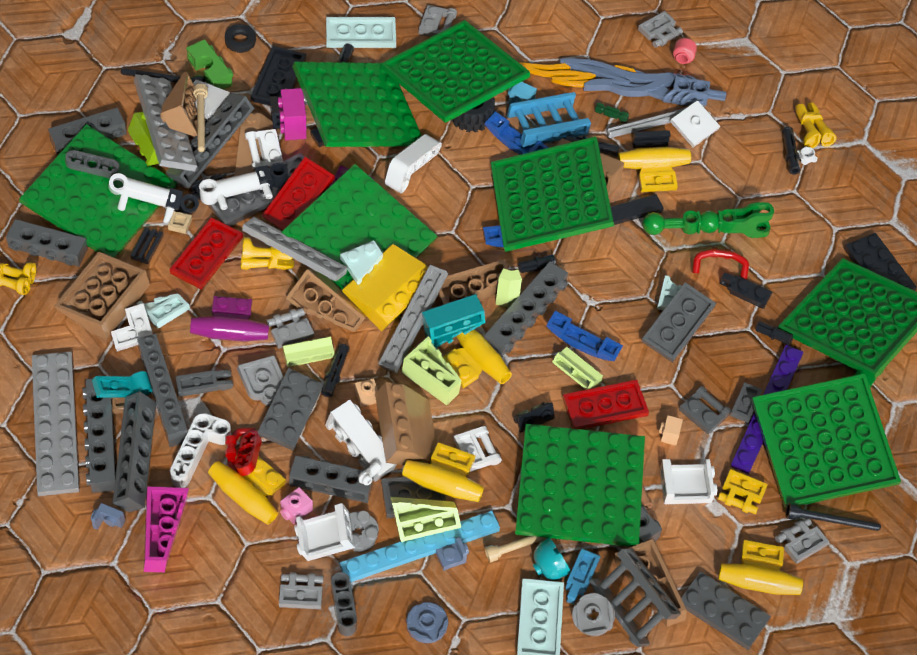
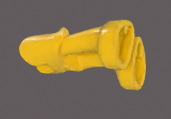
(808, 119)
(276, 258)
(25, 277)

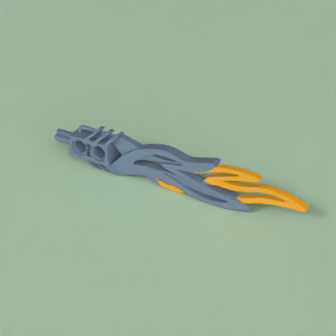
(618, 80)

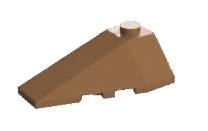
(180, 108)
(253, 122)
(325, 300)

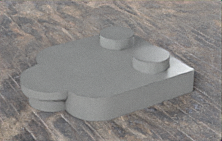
(261, 379)

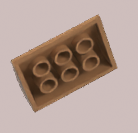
(102, 294)
(405, 424)

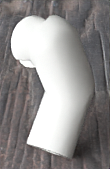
(365, 476)

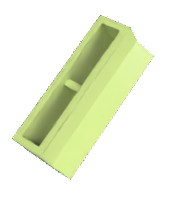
(508, 287)
(308, 351)
(577, 369)

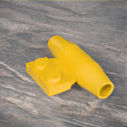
(656, 166)
(474, 357)
(446, 473)
(251, 489)
(761, 571)

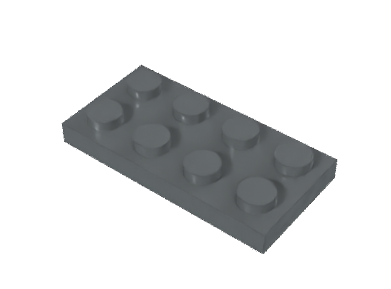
(678, 322)
(290, 409)
(724, 610)

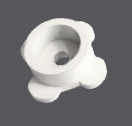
(807, 155)

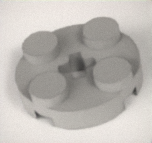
(369, 530)
(603, 621)

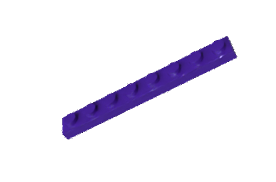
(778, 382)

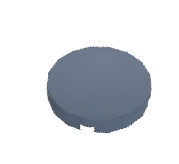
(427, 622)

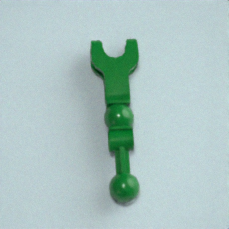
(741, 220)

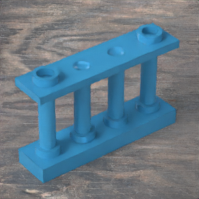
(545, 132)

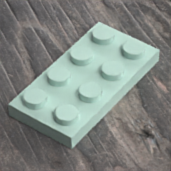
(361, 32)
(540, 617)

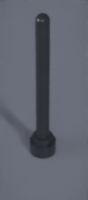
(173, 78)
(794, 511)

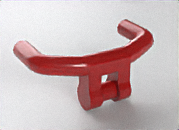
(726, 254)
(231, 441)

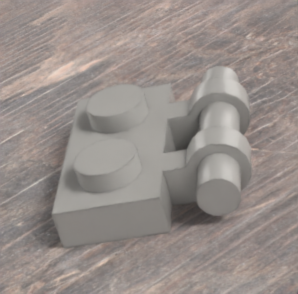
(657, 25)
(293, 332)
(804, 545)
(301, 596)

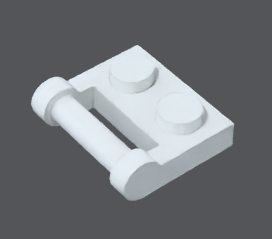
(268, 145)
(468, 443)

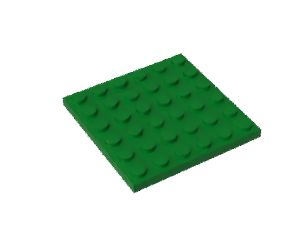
(455, 71)
(356, 104)
(551, 194)
(82, 201)
(354, 214)
(855, 318)
(825, 441)
(581, 485)

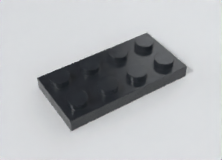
(276, 75)
(875, 256)

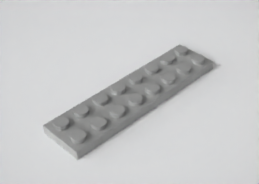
(170, 145)
(55, 424)

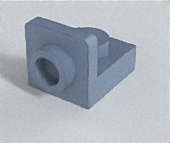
(107, 514)
(452, 554)

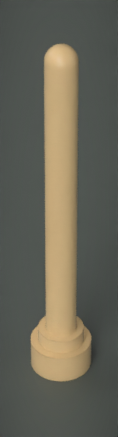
(200, 92)
(494, 552)

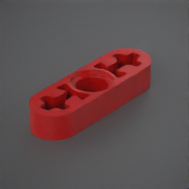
(249, 444)

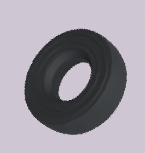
(240, 29)

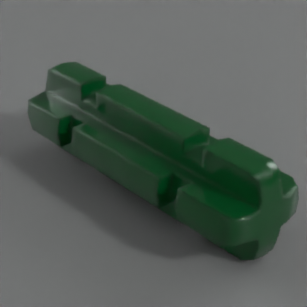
(612, 112)

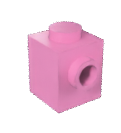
(296, 505)

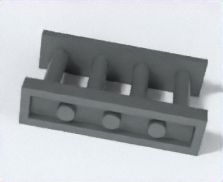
(653, 593)

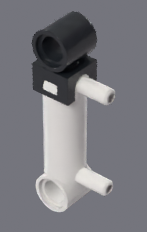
(262, 180)
(168, 198)

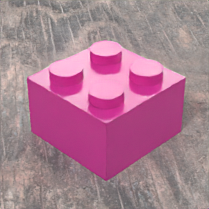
(292, 114)

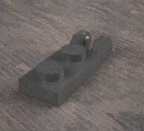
(203, 382)

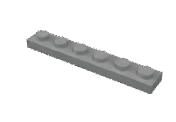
(294, 249)
(412, 319)

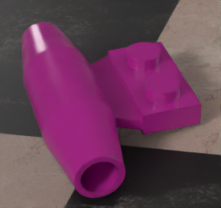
(230, 321)

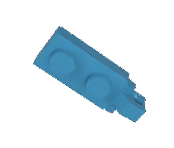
(581, 574)

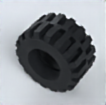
(475, 118)

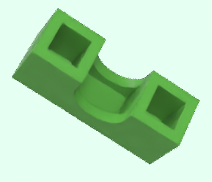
(204, 56)

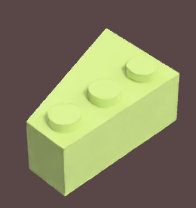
(431, 372)
(423, 517)

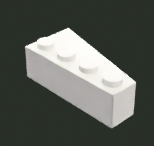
(359, 437)

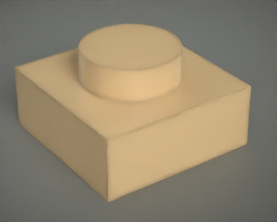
(180, 222)

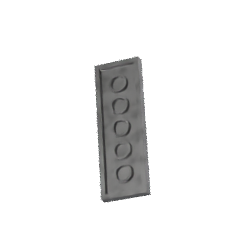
(250, 203)

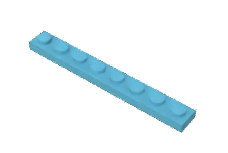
(417, 548)

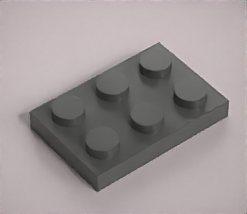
(405, 488)

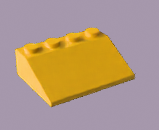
(387, 287)

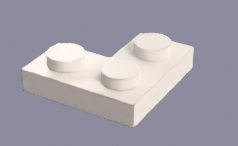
(138, 328)

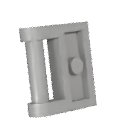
(432, 20)

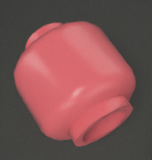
(684, 51)

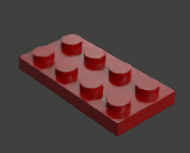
(298, 193)
(206, 253)
(605, 405)

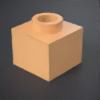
(366, 392)
(671, 430)

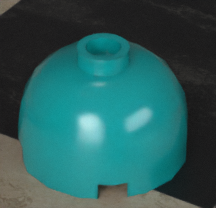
(550, 561)

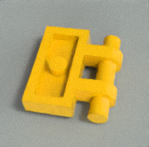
(743, 486)

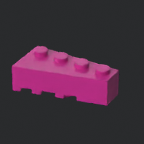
(162, 522)

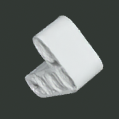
(411, 160)
(195, 451)

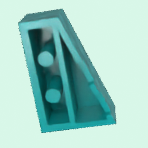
(452, 319)

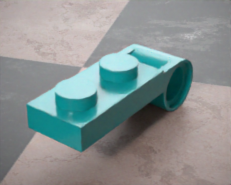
(122, 385)

